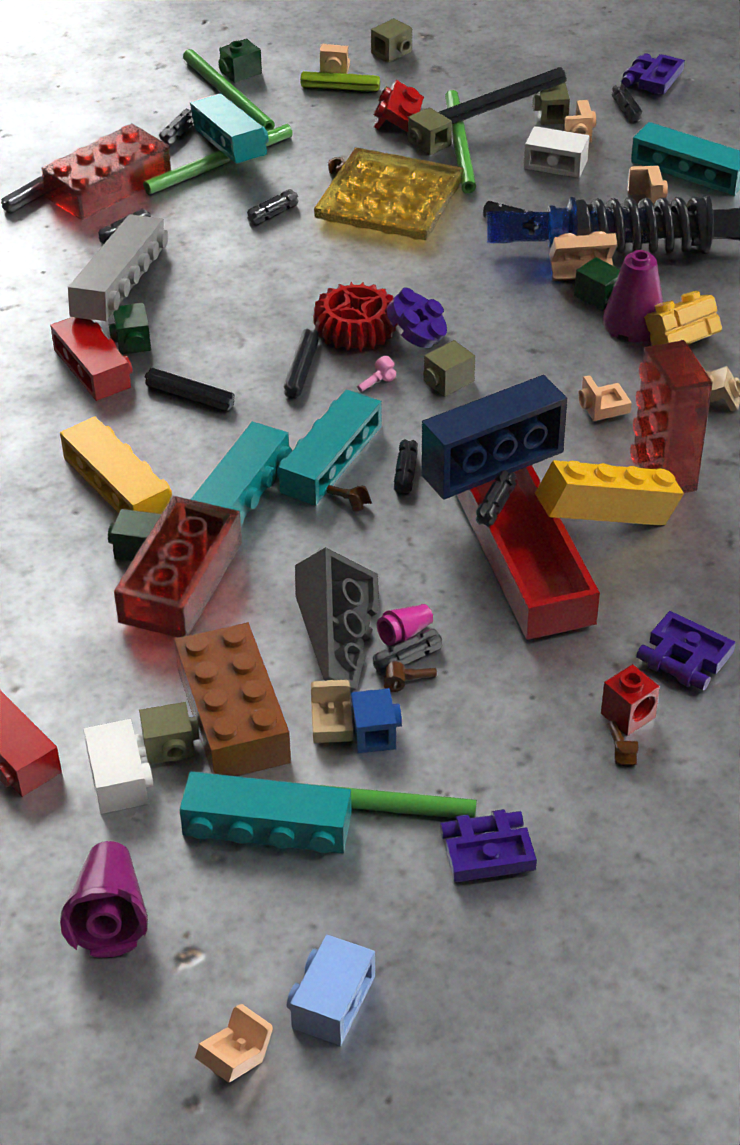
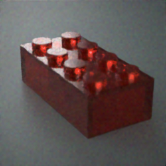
(105, 171)
(671, 413)
(178, 567)

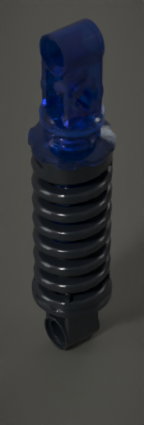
(641, 224)

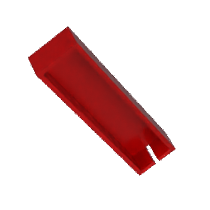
(535, 561)

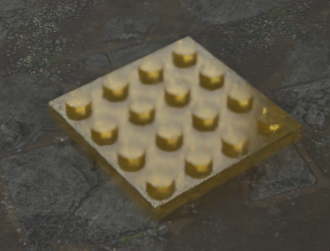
(389, 193)

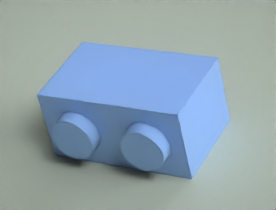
(331, 989)

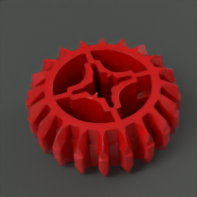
(353, 316)

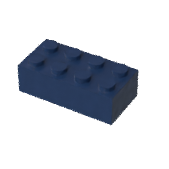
(493, 435)

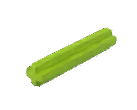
(340, 81)

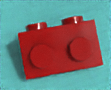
(397, 105)

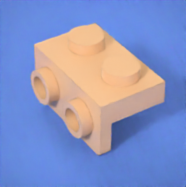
(573, 251)

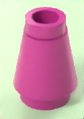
(403, 623)

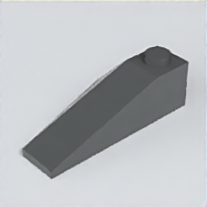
(337, 608)

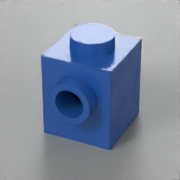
(374, 720)

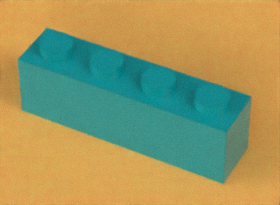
(229, 128)
(688, 157)
(329, 447)
(246, 469)
(266, 812)

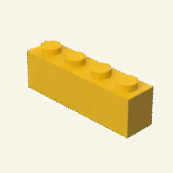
(113, 468)
(608, 493)

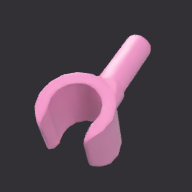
(384, 371)

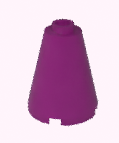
(633, 297)
(105, 904)

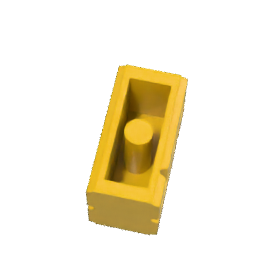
(686, 320)

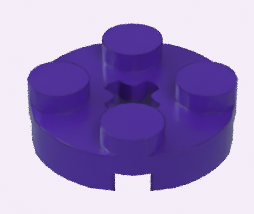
(418, 318)

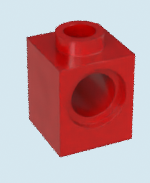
(630, 699)

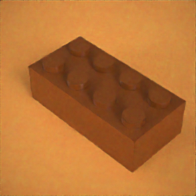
(233, 701)

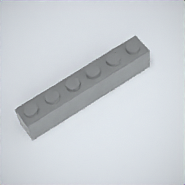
(116, 267)

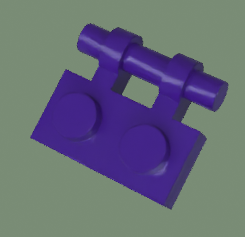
(652, 73)
(690, 642)
(488, 853)

